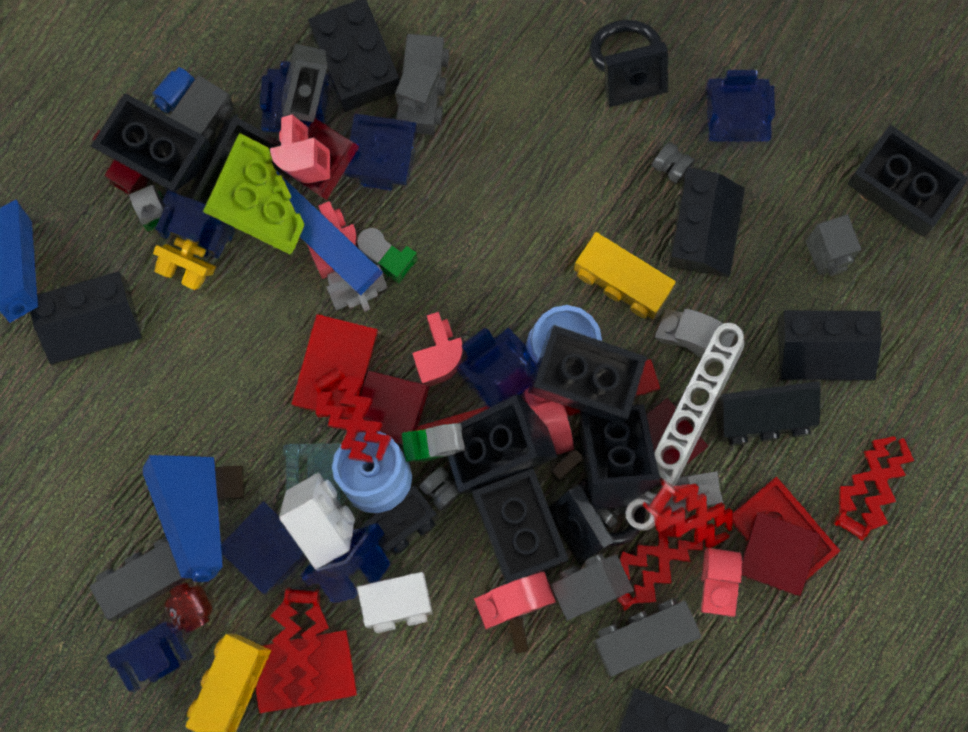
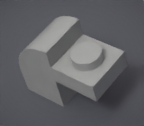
(690, 330)

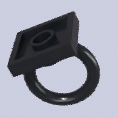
(635, 72)
(583, 526)

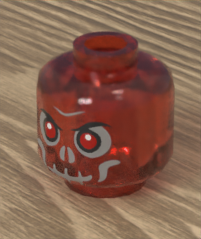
(188, 607)

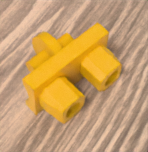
(171, 257)

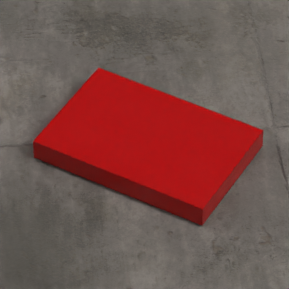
(333, 343)
(779, 503)
(331, 660)

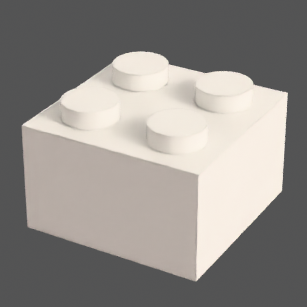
(317, 520)
(394, 602)

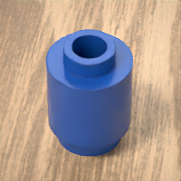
(172, 90)

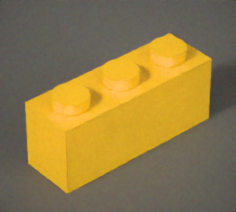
(623, 276)
(227, 685)

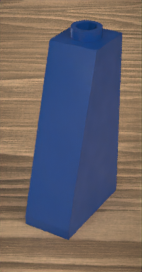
(17, 263)
(188, 510)

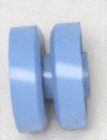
(565, 317)
(373, 485)

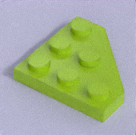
(255, 197)

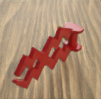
(356, 424)
(880, 476)
(665, 517)
(664, 554)
(296, 657)

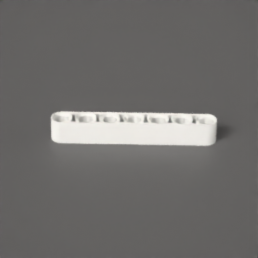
(687, 410)

